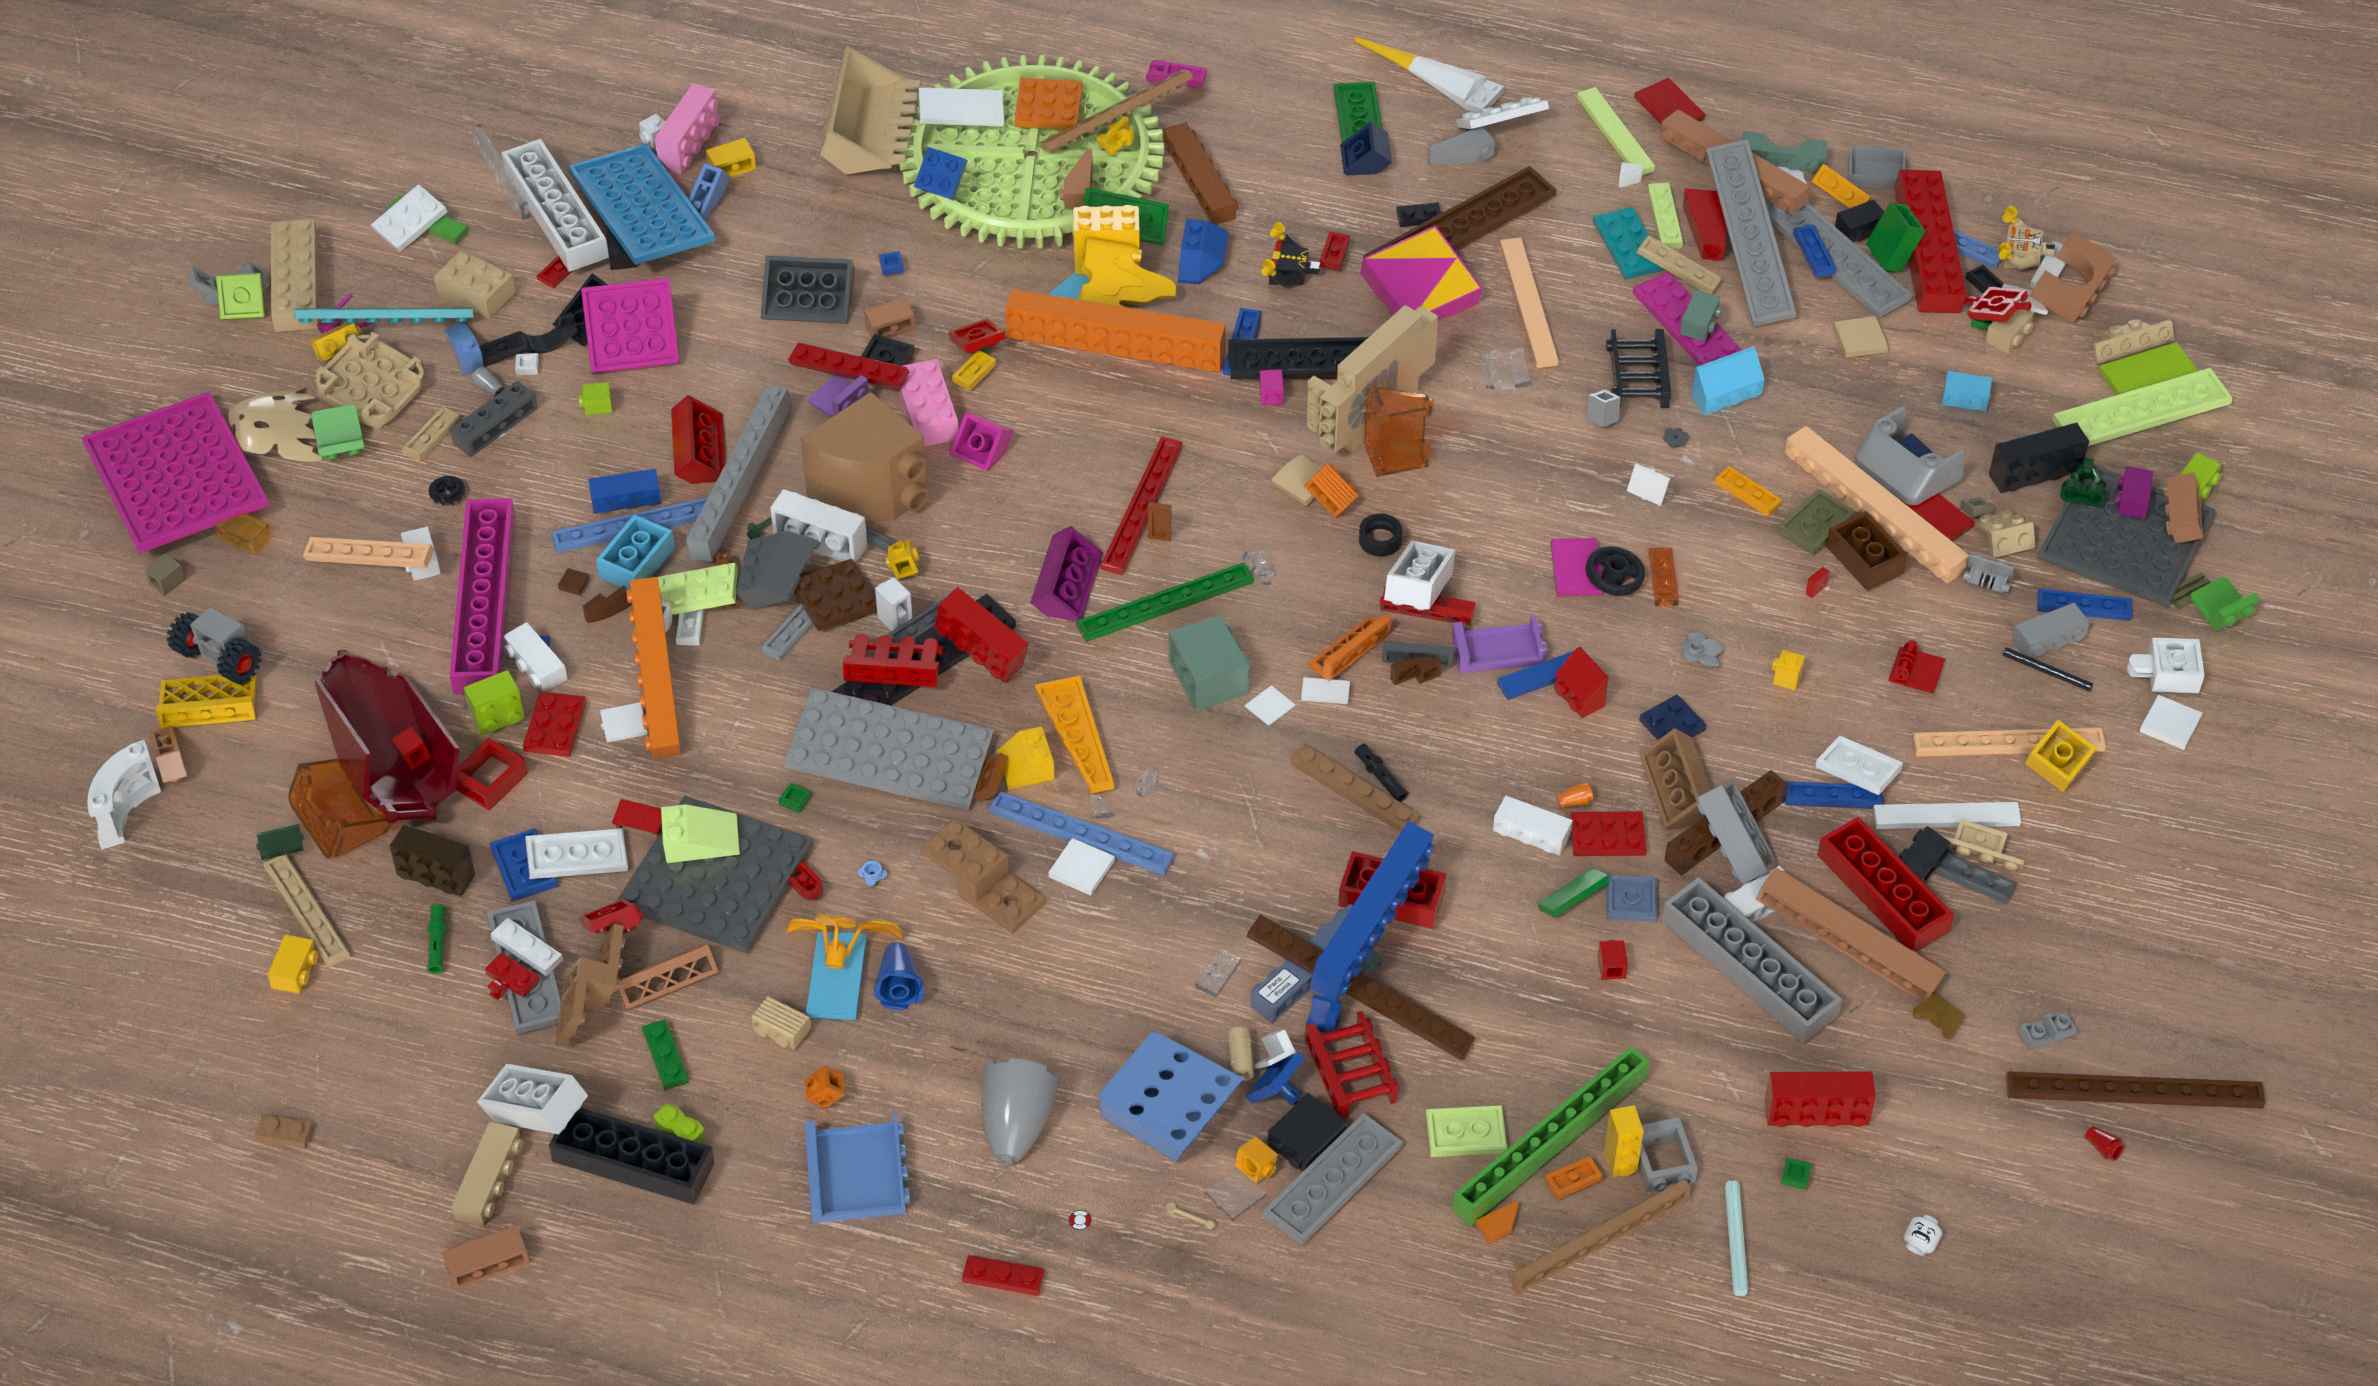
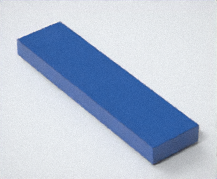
(1245, 328)
(2089, 604)
(1531, 677)
(1830, 795)

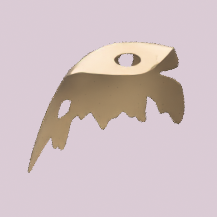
(283, 422)

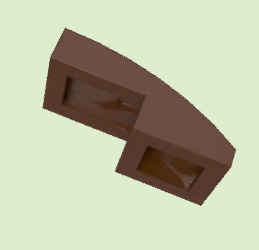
(603, 608)
(1420, 668)

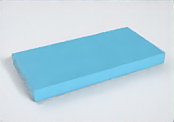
(836, 991)

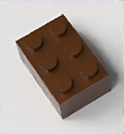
(1866, 550)

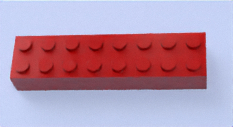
(1935, 261)

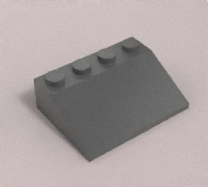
(807, 289)

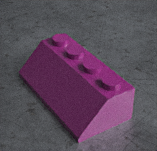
(1066, 575)

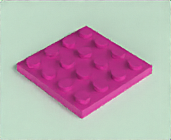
(630, 326)

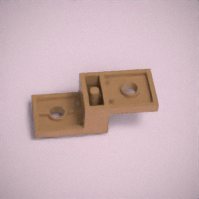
(983, 875)
(590, 985)

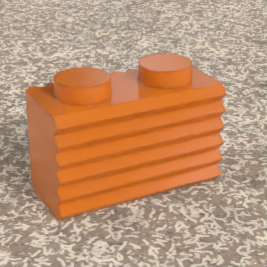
(1331, 490)

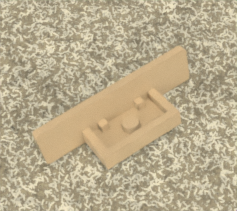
(2131, 338)
(1983, 842)

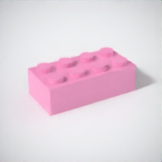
(687, 128)
(928, 403)

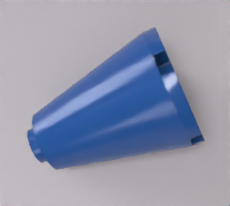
(898, 979)

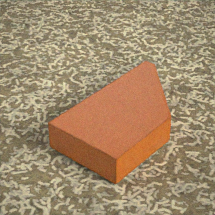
(1498, 1223)

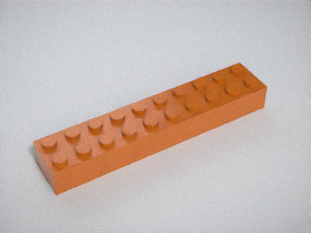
(1115, 330)

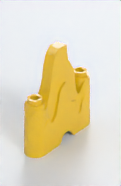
(1117, 278)

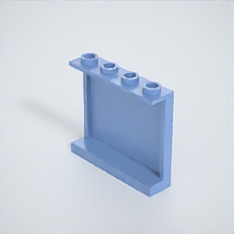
(856, 1171)

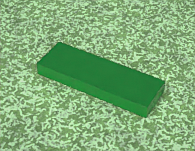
(1573, 892)

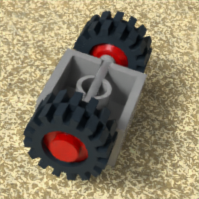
(218, 641)

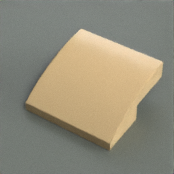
(1294, 477)

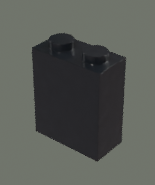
(1305, 1132)

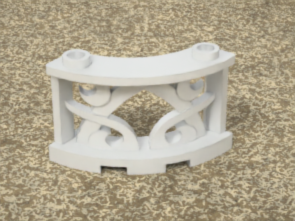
(137, 785)

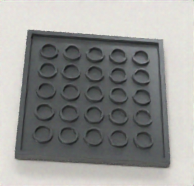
(2122, 548)
(720, 896)

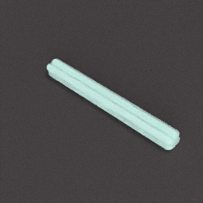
(1736, 1238)

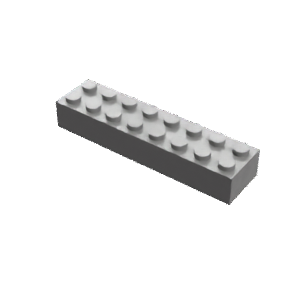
(1751, 960)

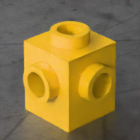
(903, 559)

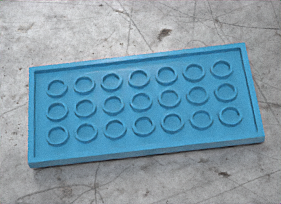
(641, 203)

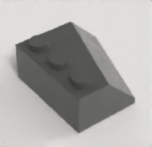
(773, 567)

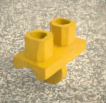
(1117, 136)

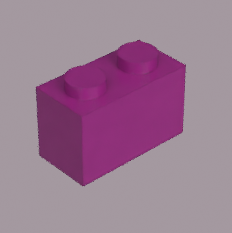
(2134, 492)

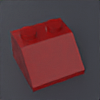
(1582, 683)

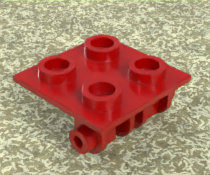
(1916, 668)

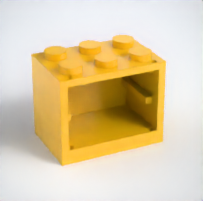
(1104, 223)

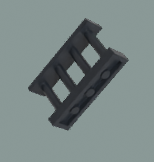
(1657, 360)

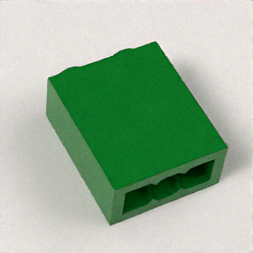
(1895, 237)

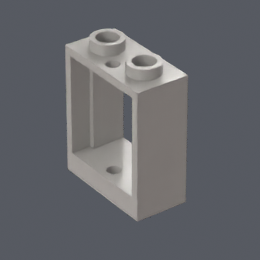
(1659, 1133)

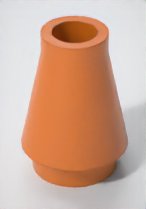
(1575, 796)

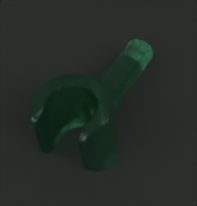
(754, 530)

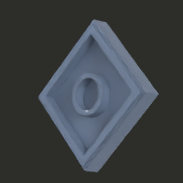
(1631, 898)

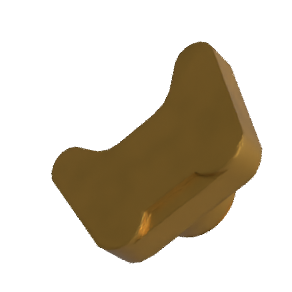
(1941, 1014)

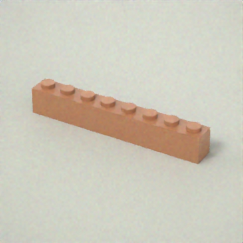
(1696, 137)
(1850, 935)

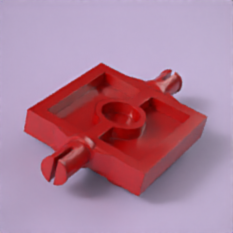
(1997, 304)

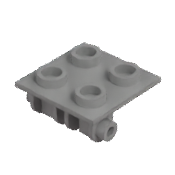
(2000, 571)

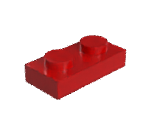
(1334, 251)

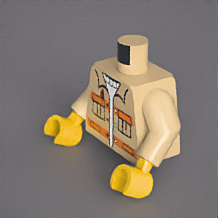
(2023, 243)

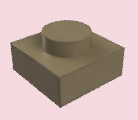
(1976, 507)

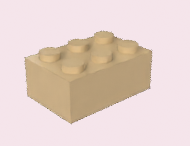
(474, 284)

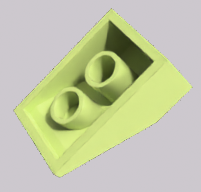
(698, 833)

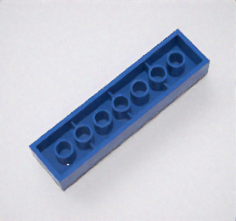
(1372, 912)

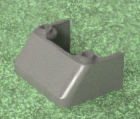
(1900, 470)

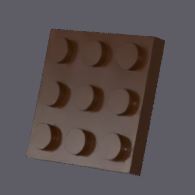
(835, 594)

